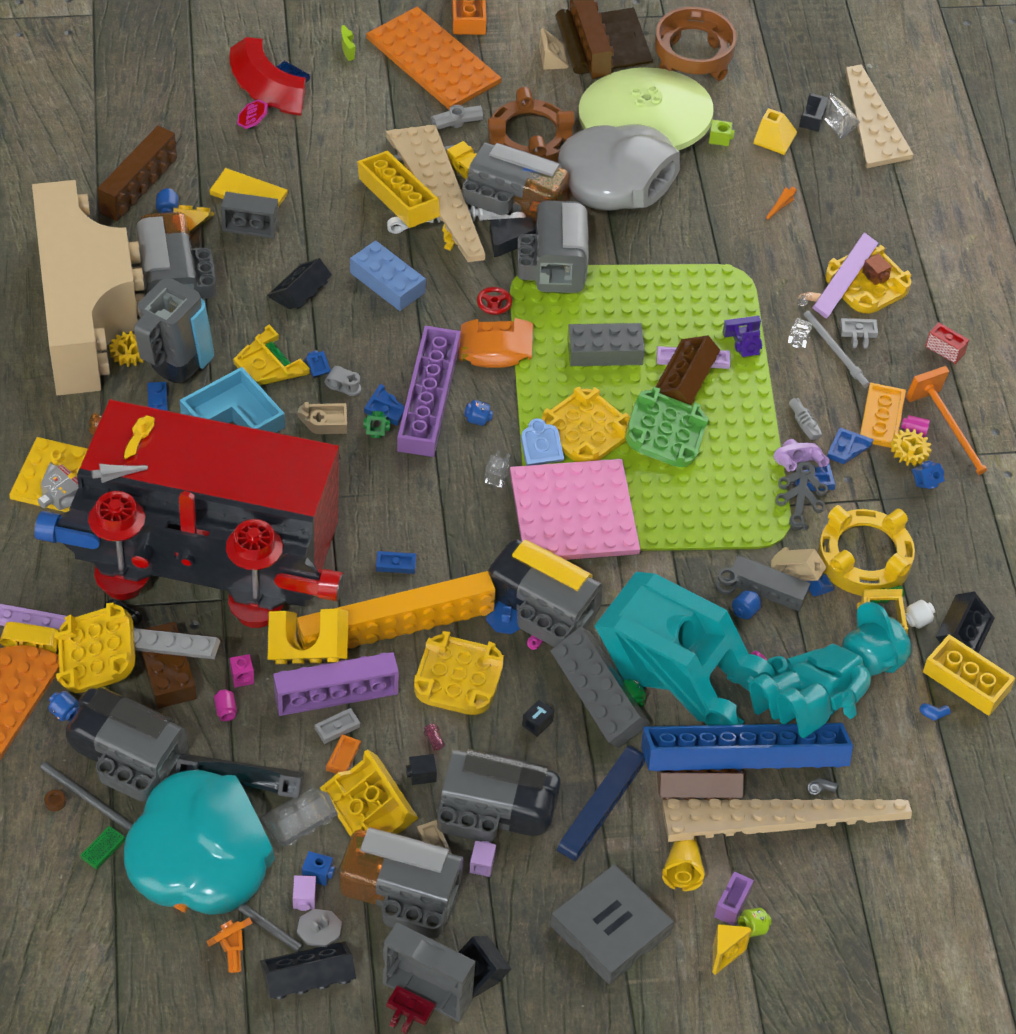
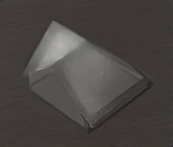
(839, 117)

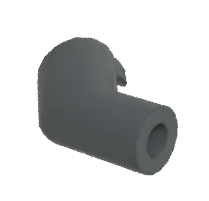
(820, 785)

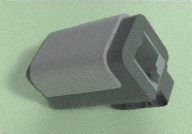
(558, 250)

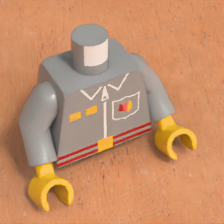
(58, 484)

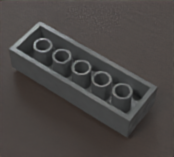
(600, 687)

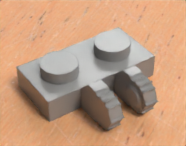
(859, 328)

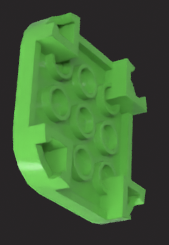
(666, 428)

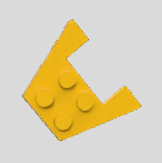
(263, 365)

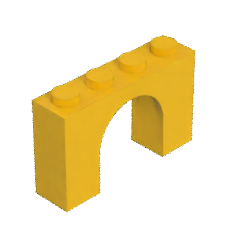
(330, 645)

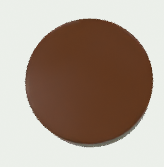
(55, 800)

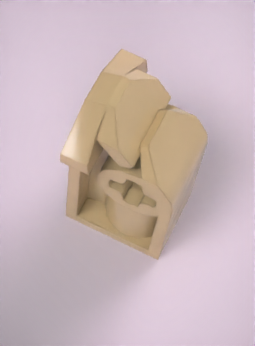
(331, 417)
(799, 563)

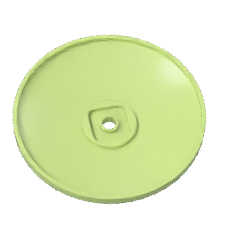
(649, 98)

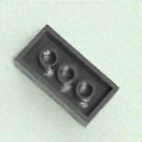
(605, 344)

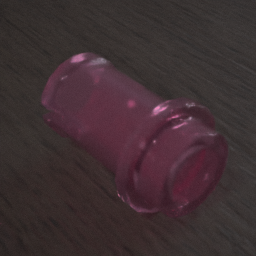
(434, 737)

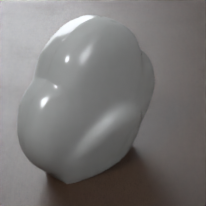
(619, 166)

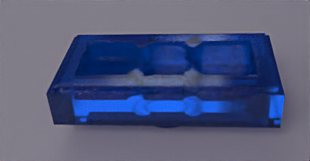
(291, 69)

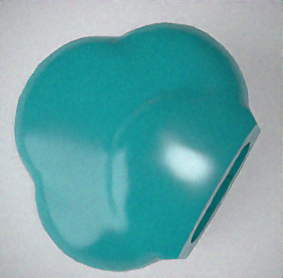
(198, 844)

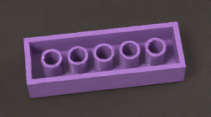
(336, 683)

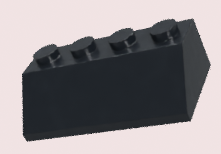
(308, 970)

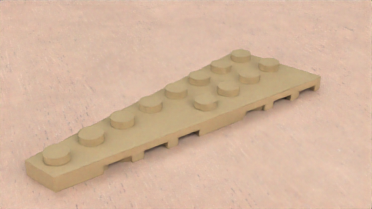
(878, 131)

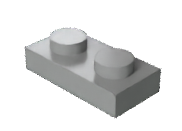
(337, 725)

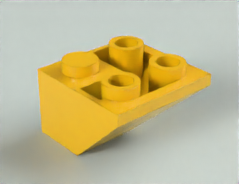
(775, 132)
(195, 217)

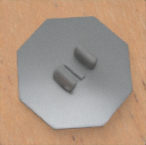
(319, 927)

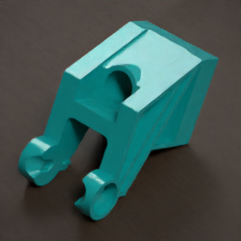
(674, 644)

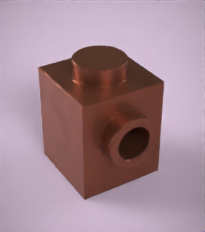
(876, 269)

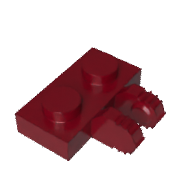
(411, 1006)

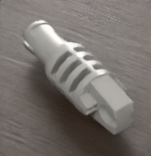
(805, 419)

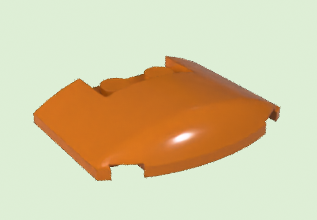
(497, 342)

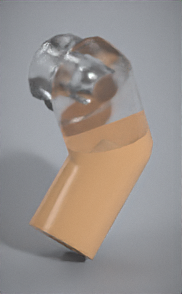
(809, 296)

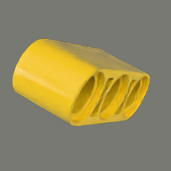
(30, 635)

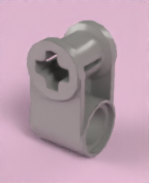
(343, 381)

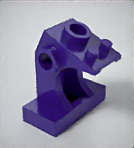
(746, 338)

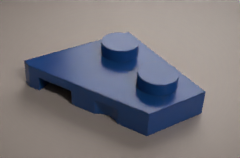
(387, 403)
(848, 445)

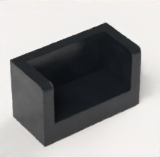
(814, 112)

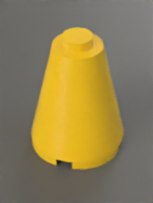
(684, 866)

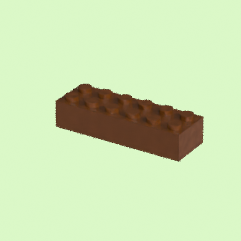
(592, 36)
(137, 173)

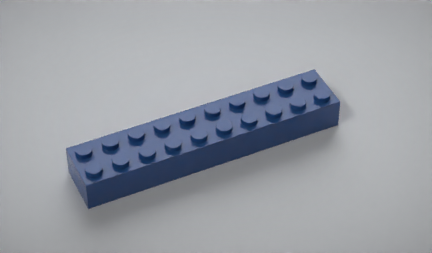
(744, 747)

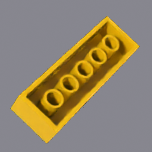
(398, 189)

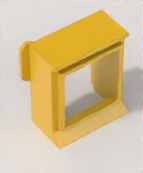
(887, 594)

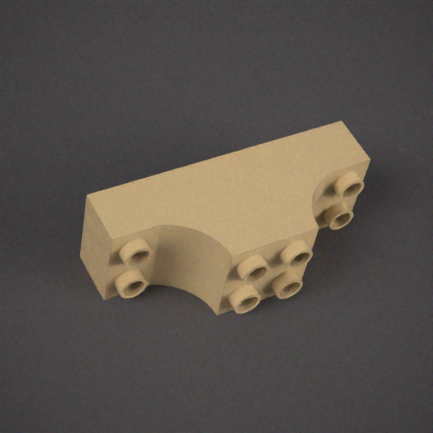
(84, 285)

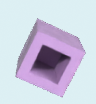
(482, 858)
(304, 892)

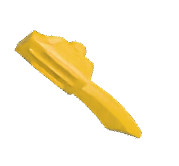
(140, 430)

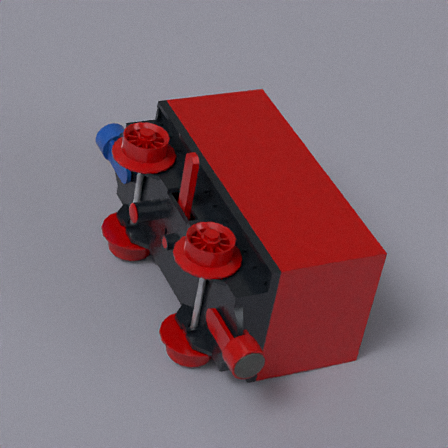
(210, 511)

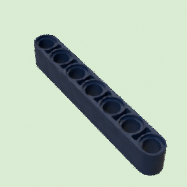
(601, 803)

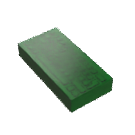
(102, 847)

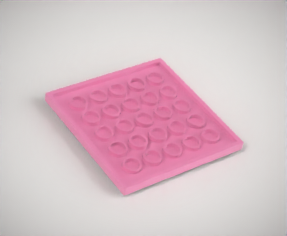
(576, 508)

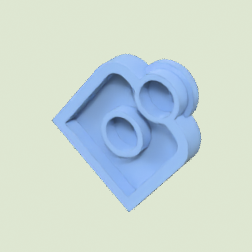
(541, 443)

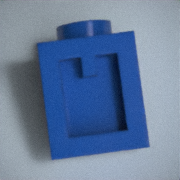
(317, 363)

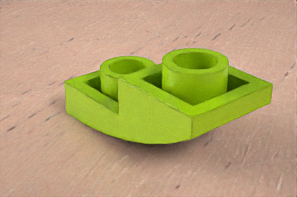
(347, 43)

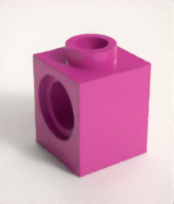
(241, 670)

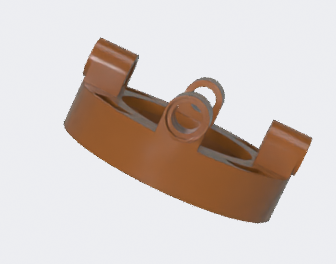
(719, 31)
(527, 105)

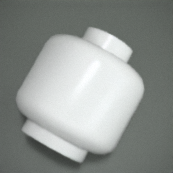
(920, 614)

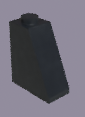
(505, 233)

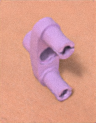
(795, 452)

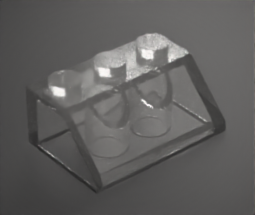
(299, 816)

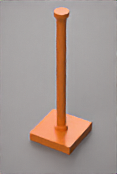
(929, 385)

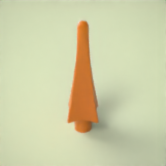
(785, 198)

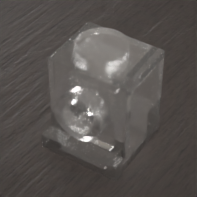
(800, 337)

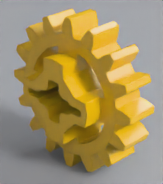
(125, 349)
(910, 447)

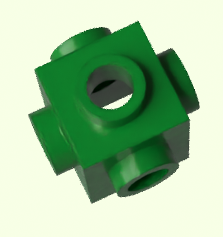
(376, 432)

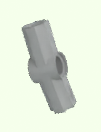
(457, 116)

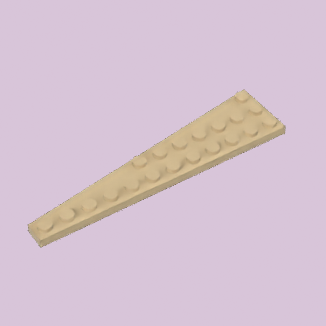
(428, 162)
(704, 817)

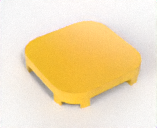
(870, 298)
(587, 425)
(95, 648)
(458, 674)

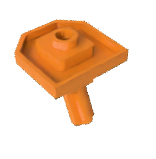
(231, 942)

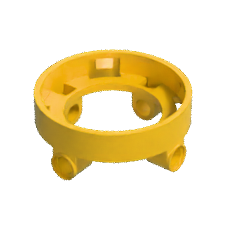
(840, 565)

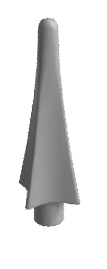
(110, 472)

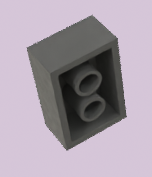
(249, 215)

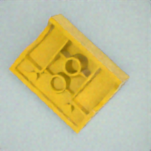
(369, 798)

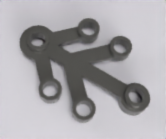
(801, 492)

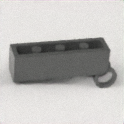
(765, 582)

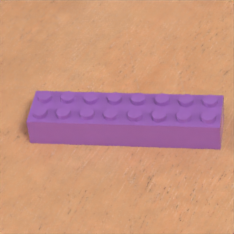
(428, 391)

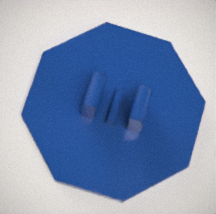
(503, 619)

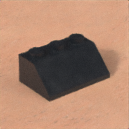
(301, 284)
(967, 621)

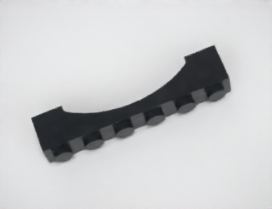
(271, 779)

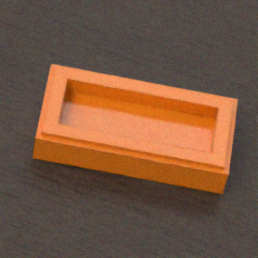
(343, 754)

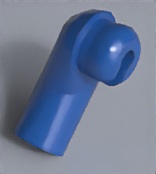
(934, 713)

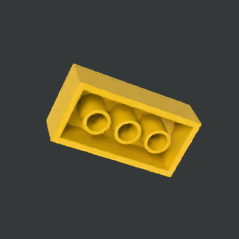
(969, 675)

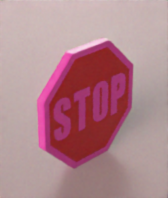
(252, 114)

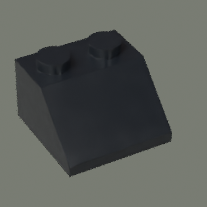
(489, 963)

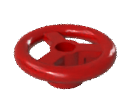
(494, 302)

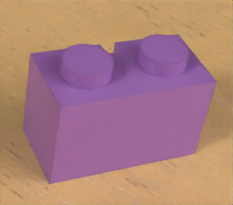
(733, 898)

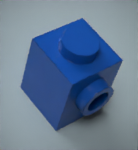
(319, 866)

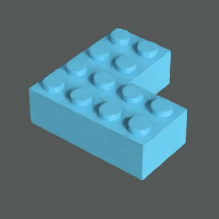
(235, 399)

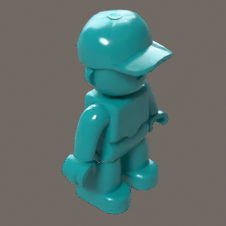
(832, 676)

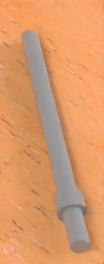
(855, 371)

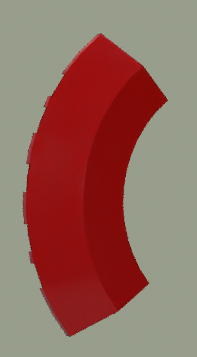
(264, 80)

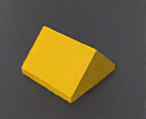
(728, 945)

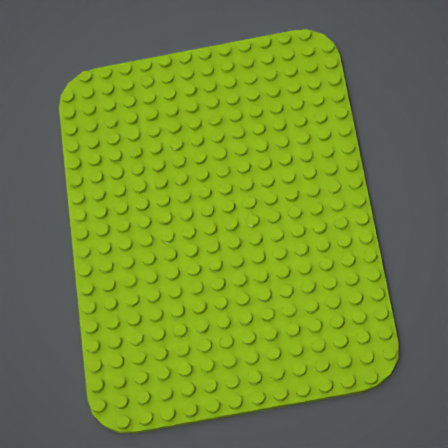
(733, 483)

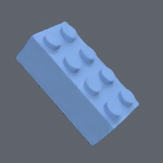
(387, 275)

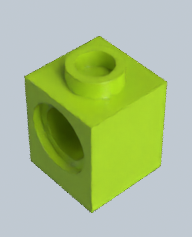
(721, 133)

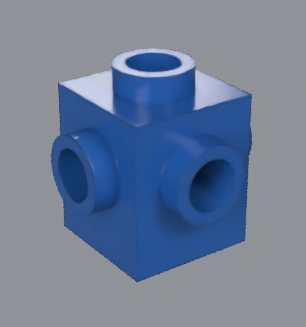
(928, 474)

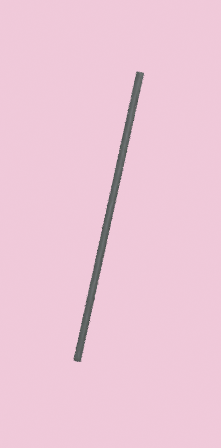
(127, 825)

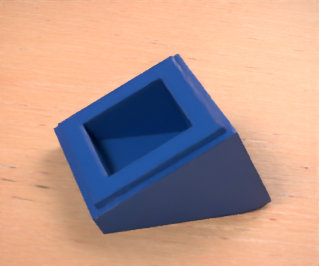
(821, 586)

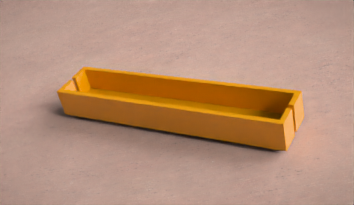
(408, 611)

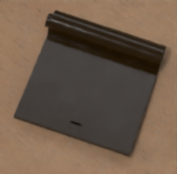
(624, 34)

